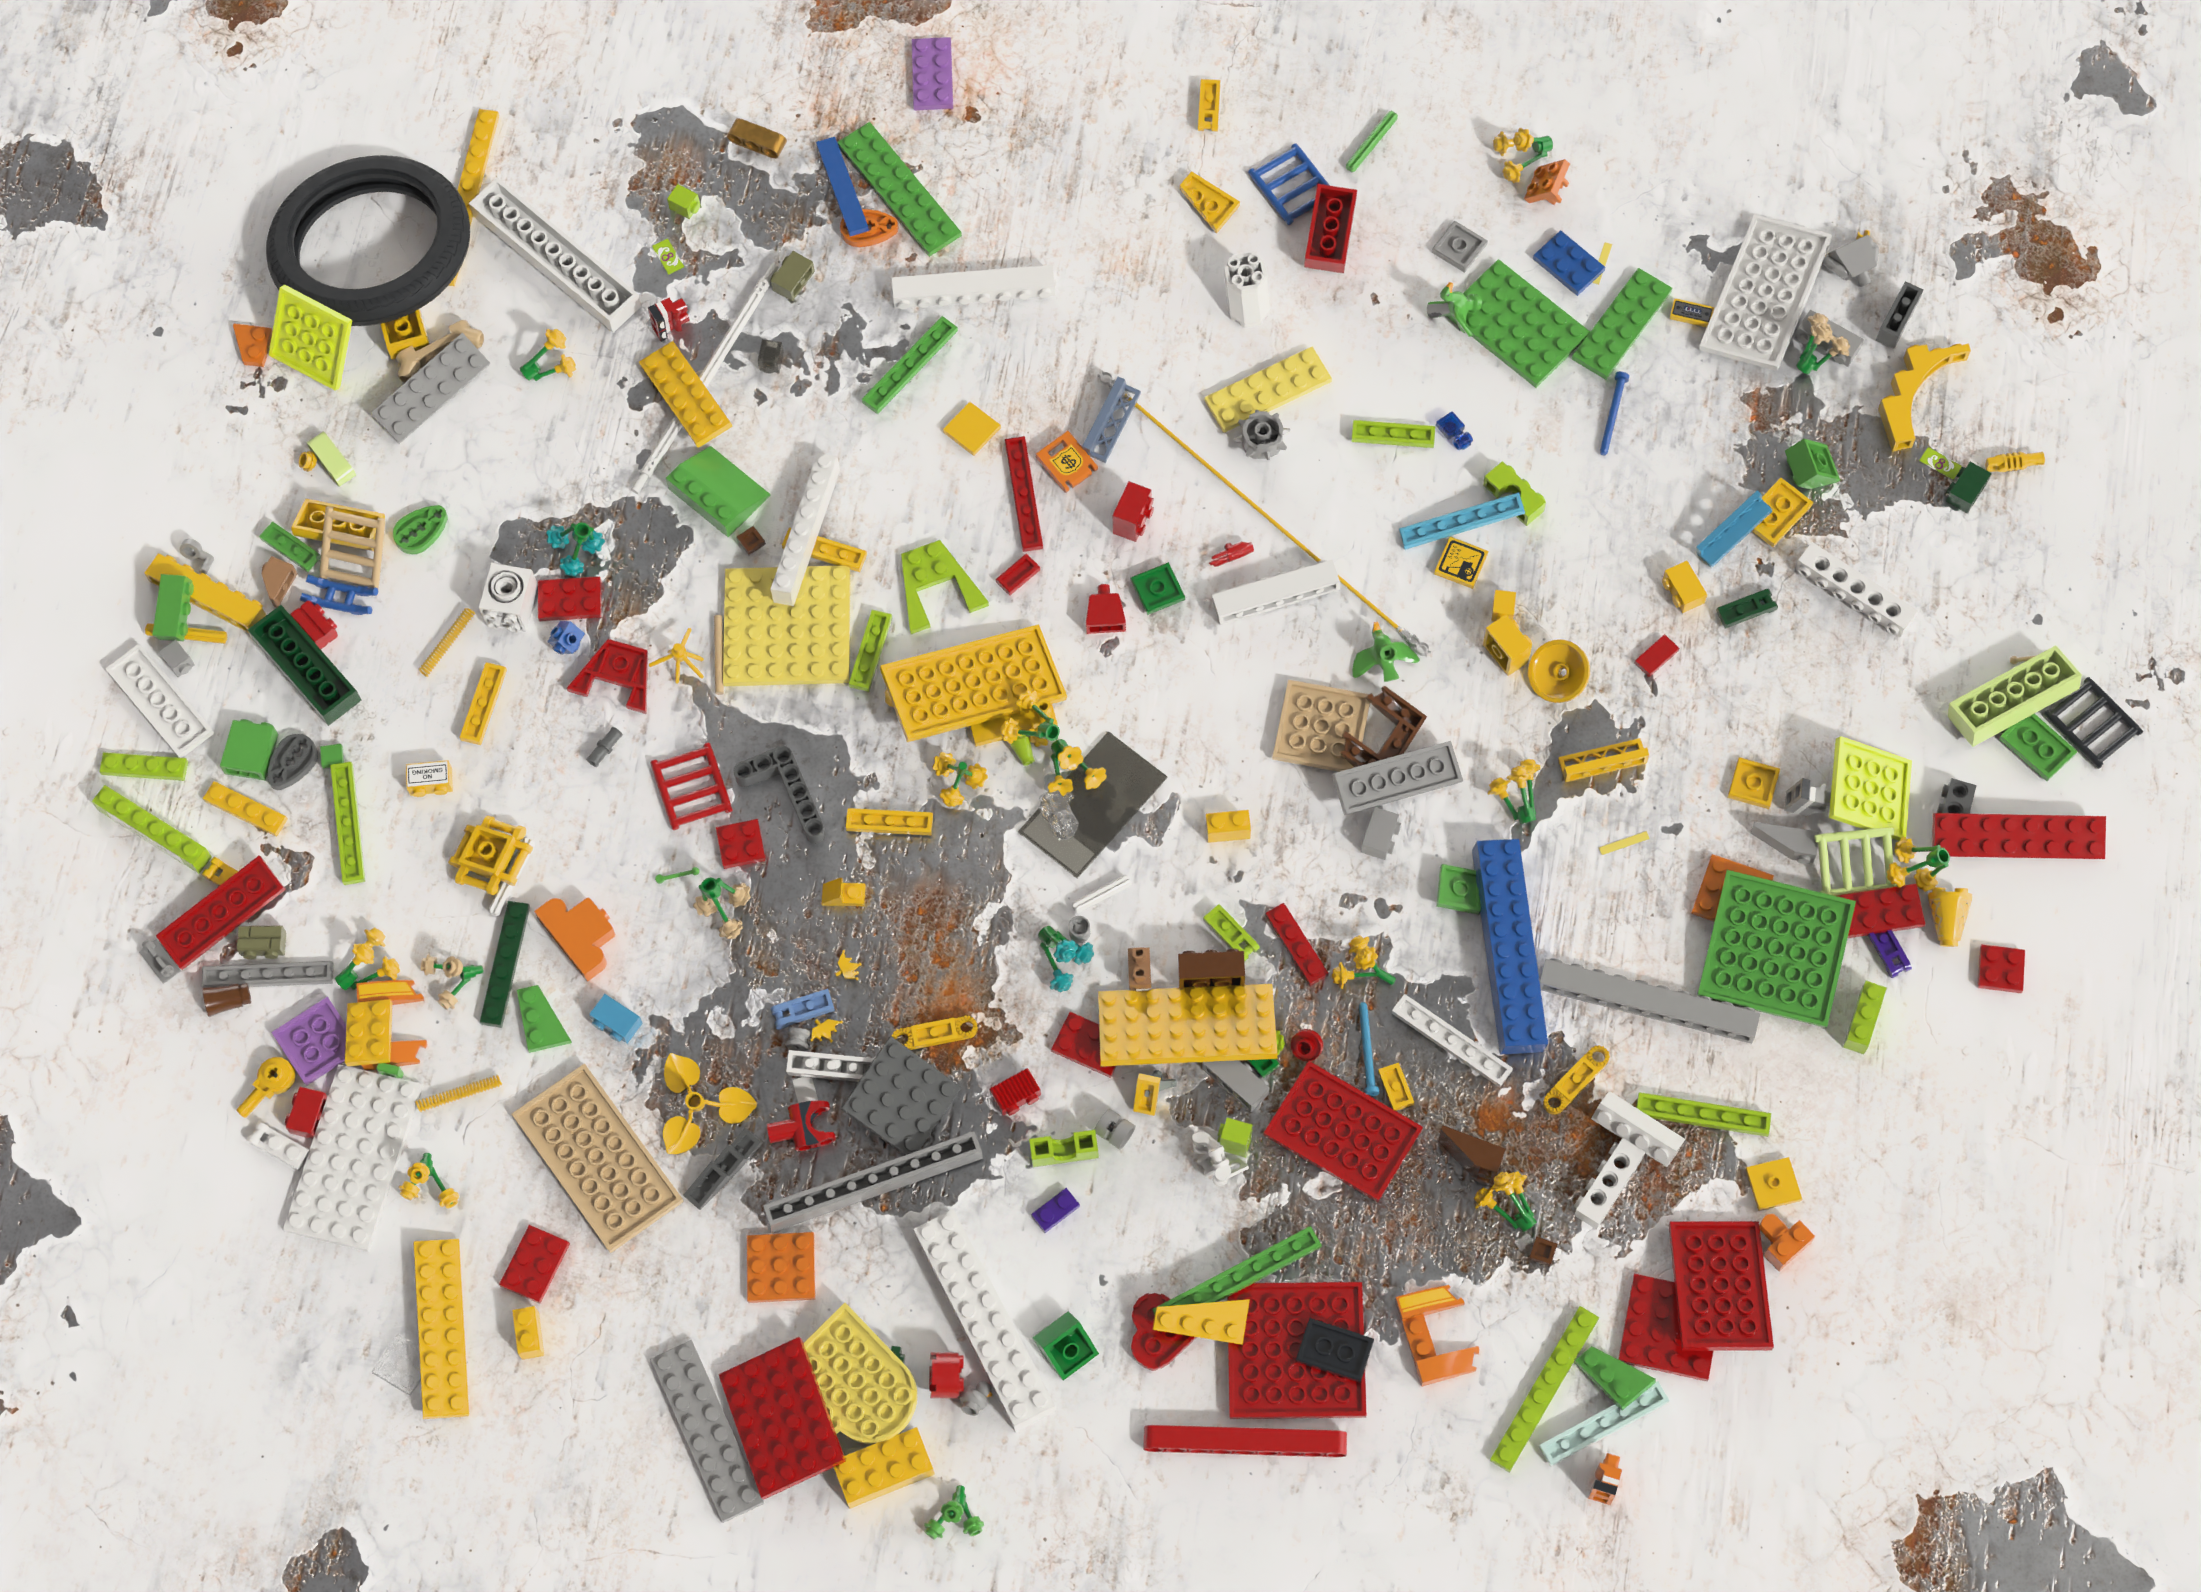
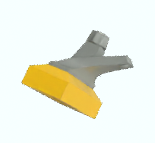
(1148, 1090)

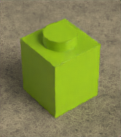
(683, 201)

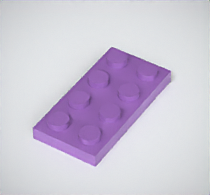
(932, 73)

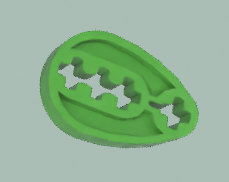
(411, 522)

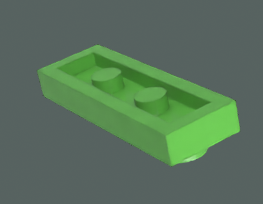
(290, 546)

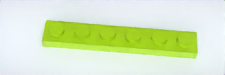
(347, 823)
(1704, 1114)

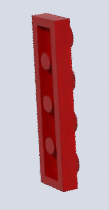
(1296, 944)

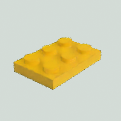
(1787, 508)
(368, 1032)

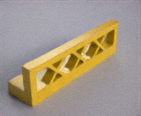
(1603, 764)

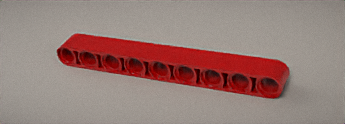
(1245, 1441)

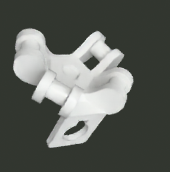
(1214, 1151)

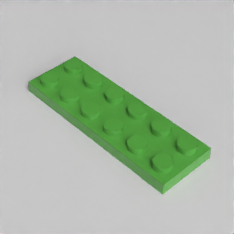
(1622, 323)

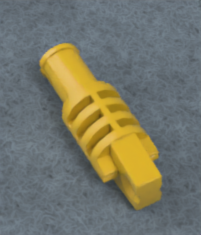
(2014, 461)

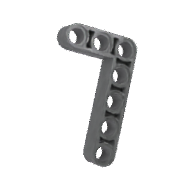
(792, 786)

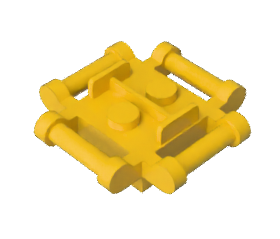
(489, 854)

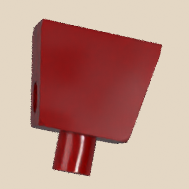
(1105, 612)

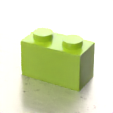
(1235, 1137)

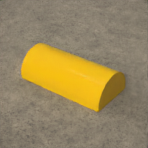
(310, 522)

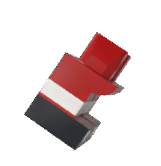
(668, 316)

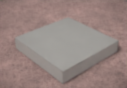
(1459, 246)

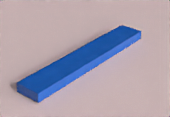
(842, 186)

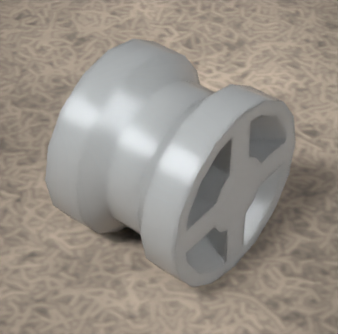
(798, 1039)

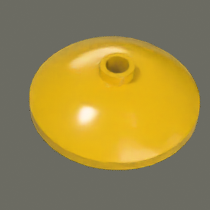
(1546, 669)

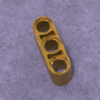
(756, 138)

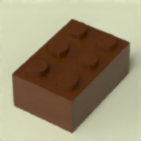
(1211, 968)

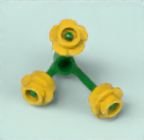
(419, 1174)

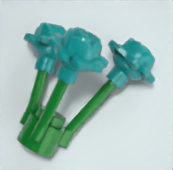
(583, 535)
(1064, 952)

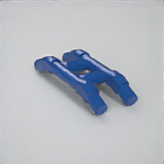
(331, 587)

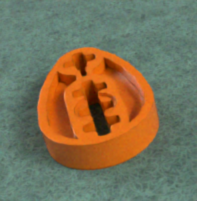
(878, 232)

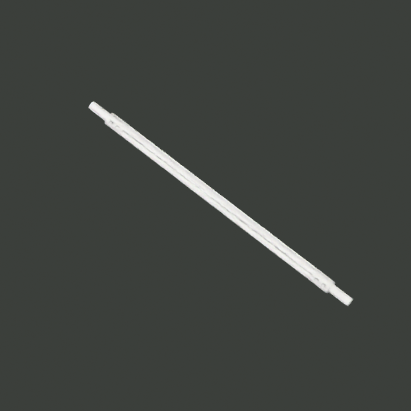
(707, 374)

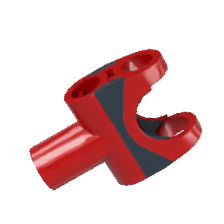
(800, 1126)

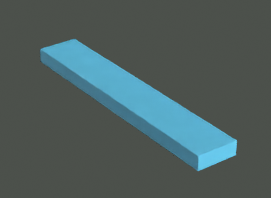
(1462, 521)

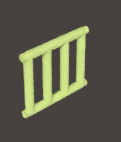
(1843, 837)

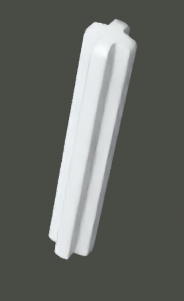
(505, 889)

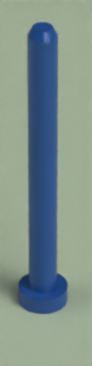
(1621, 378)

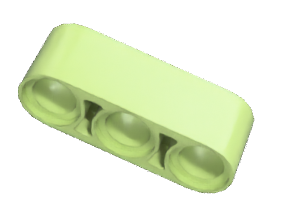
(331, 459)

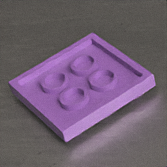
(314, 1040)

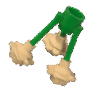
(1820, 332)
(709, 904)

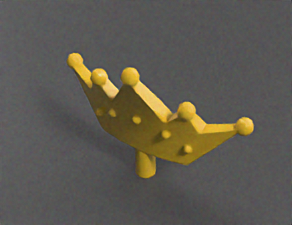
(847, 968)
(824, 1029)

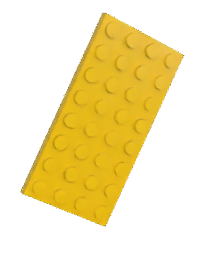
(971, 682)
(1187, 1025)

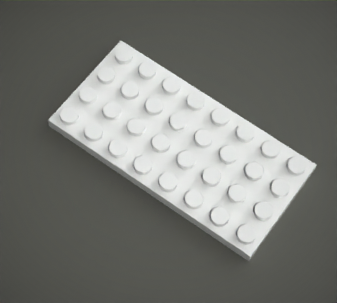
(1765, 292)
(353, 1158)

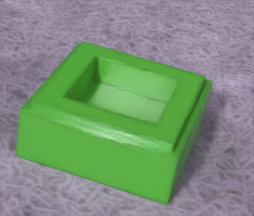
(331, 755)
(390, 1070)

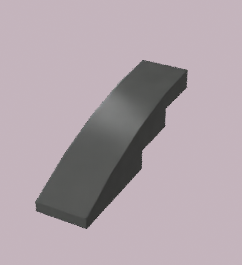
(723, 1169)

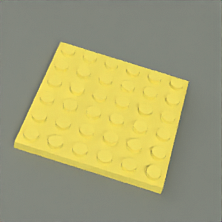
(784, 642)

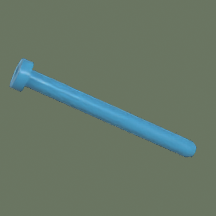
(1371, 1089)

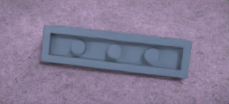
(1104, 417)

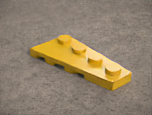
(1213, 1321)

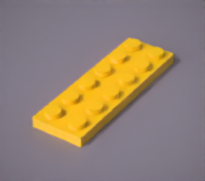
(685, 394)

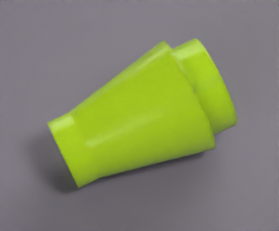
(1023, 749)

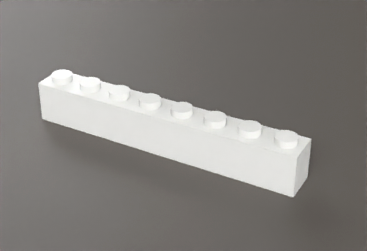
(973, 286)
(805, 529)

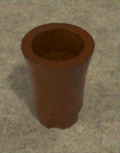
(225, 998)

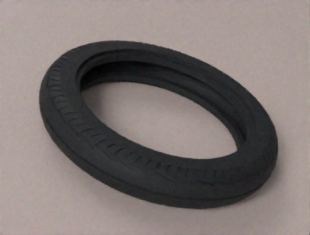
(356, 178)

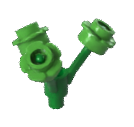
(952, 1513)

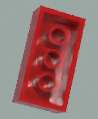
(1330, 228)

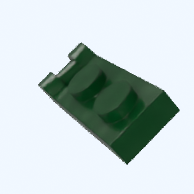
(1746, 608)

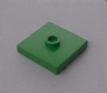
(1157, 588)

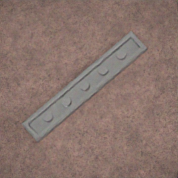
(269, 974)

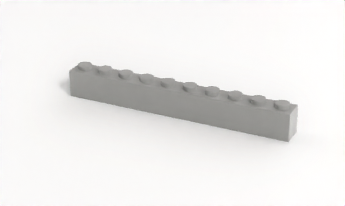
(1649, 1000)
(873, 1181)

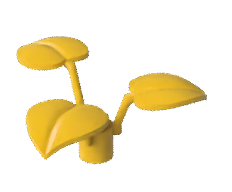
(680, 1133)

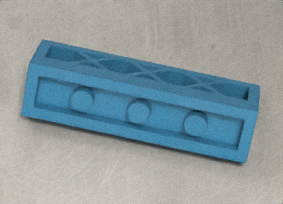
(1733, 529)

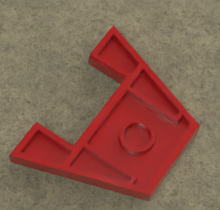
(620, 666)

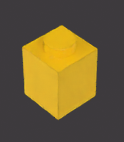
(1503, 604)

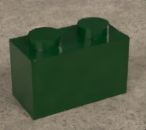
(1968, 486)

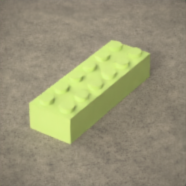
(2014, 695)

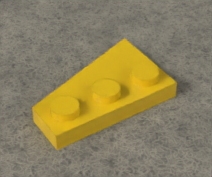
(1209, 200)

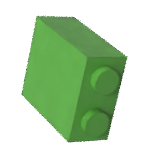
(249, 749)

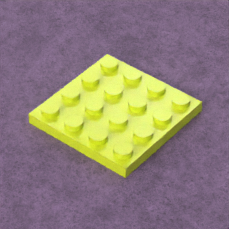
(310, 337)
(1870, 787)

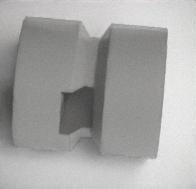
(1120, 1134)

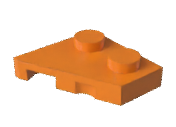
(253, 343)

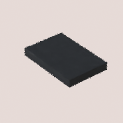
(1334, 1350)

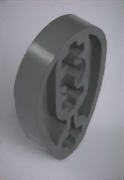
(291, 773)

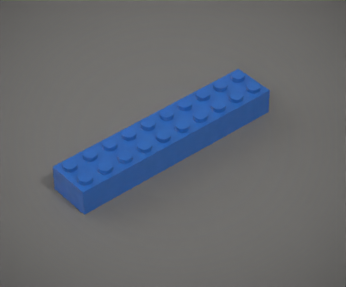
(1509, 947)

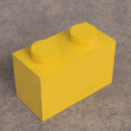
(1684, 587)
(1228, 826)
(528, 1332)

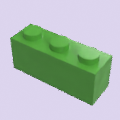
(173, 607)

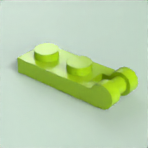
(1230, 931)

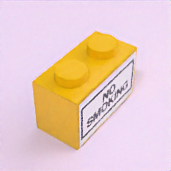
(429, 778)

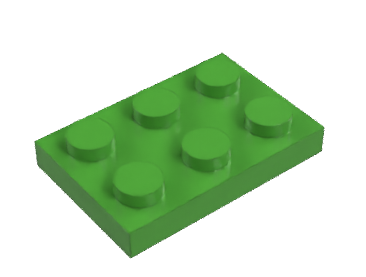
(2038, 746)

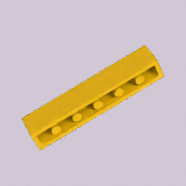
(208, 595)

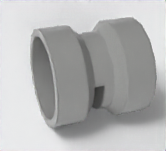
(1082, 926)

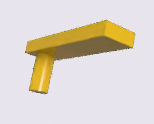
(989, 731)

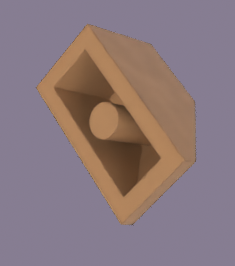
(278, 578)

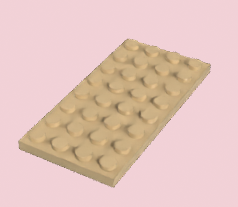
(597, 1158)

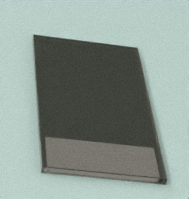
(1100, 810)

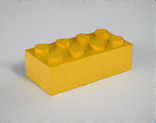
(884, 1468)

